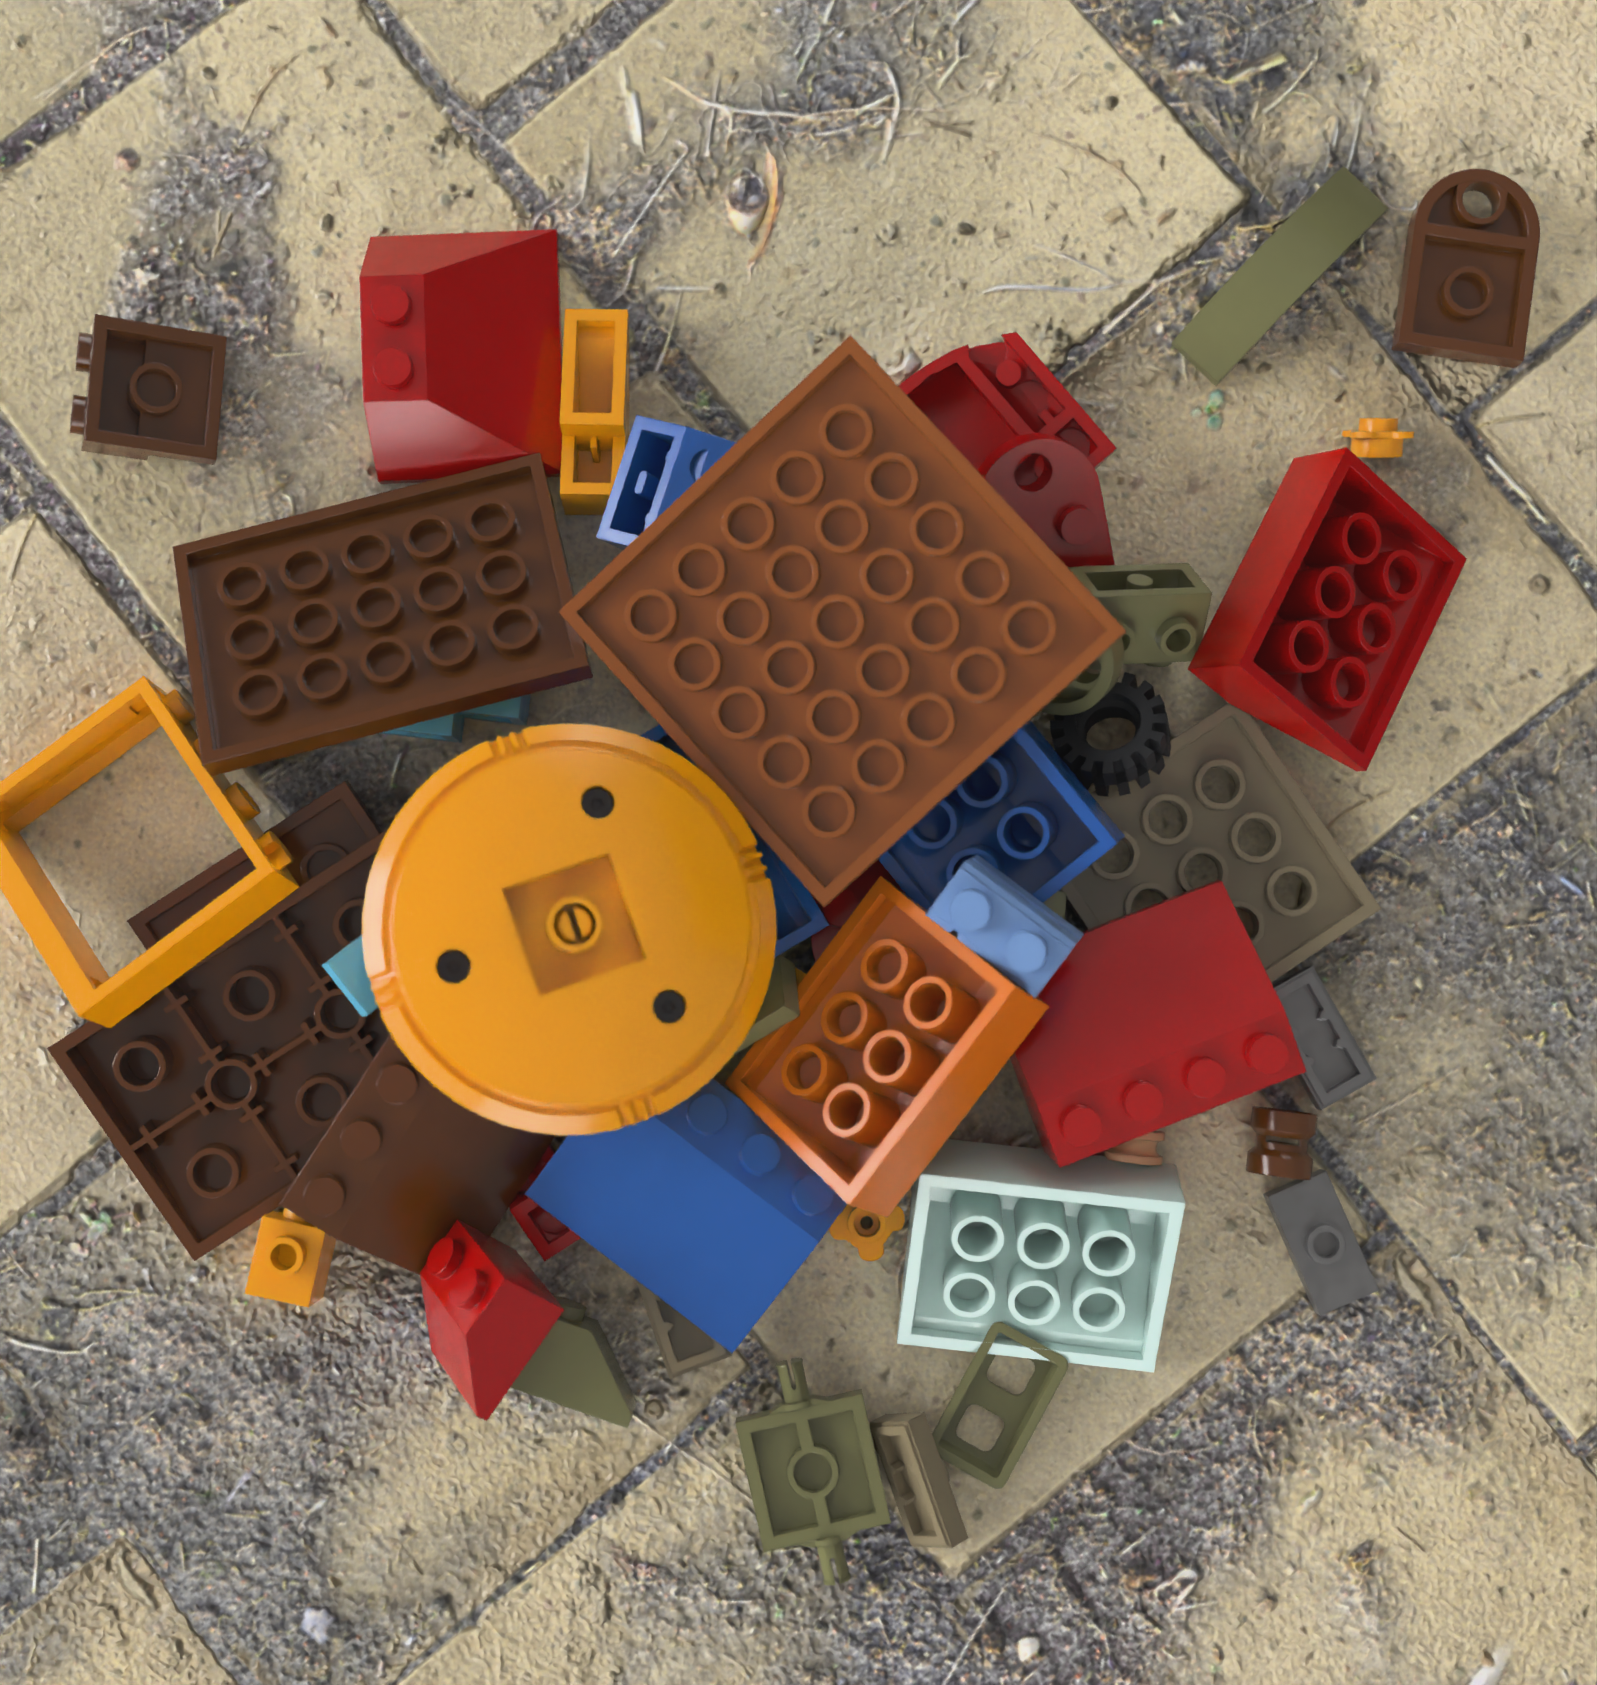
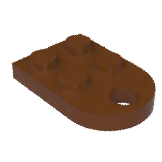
(1469, 276)

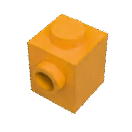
(290, 1260)

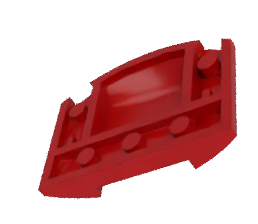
(998, 394)

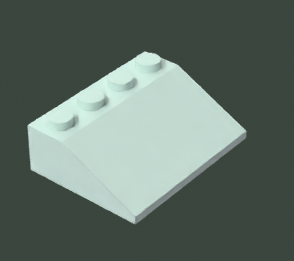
(1050, 1250)

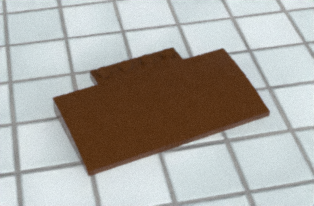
(251, 1050)

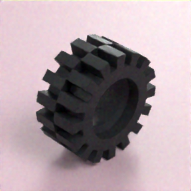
(1121, 764)

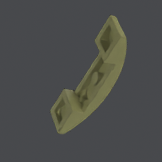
(1278, 275)

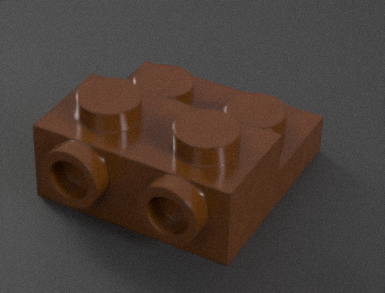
(149, 391)

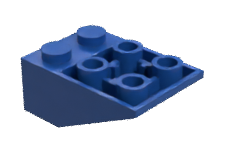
(654, 473)

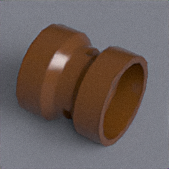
(1280, 1157)

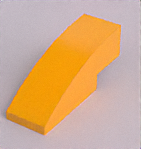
(593, 406)

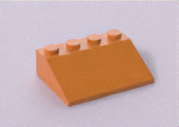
(886, 1050)

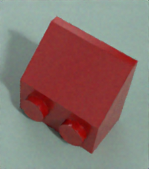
(483, 1313)

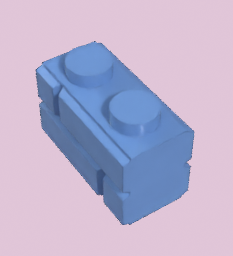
(1004, 924)

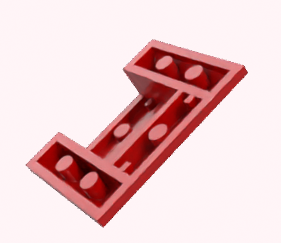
(461, 352)

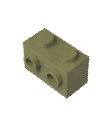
(1157, 606)

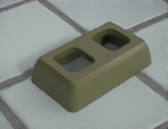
(1019, 1411)

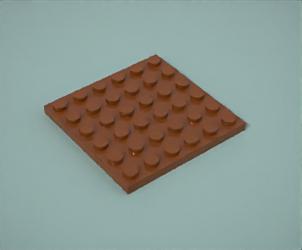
(841, 621)

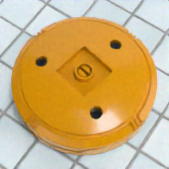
(569, 929)

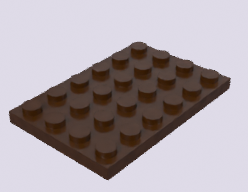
(376, 614)

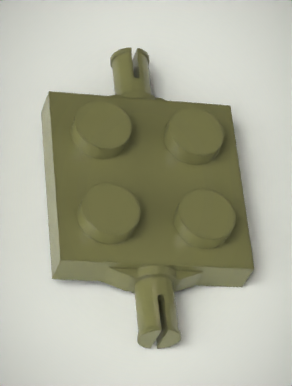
(812, 1471)

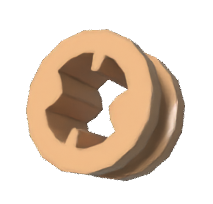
(1139, 1150)

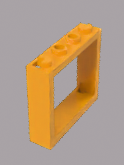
(65, 768)

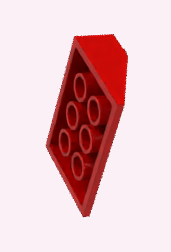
(1329, 608)
(1152, 1027)

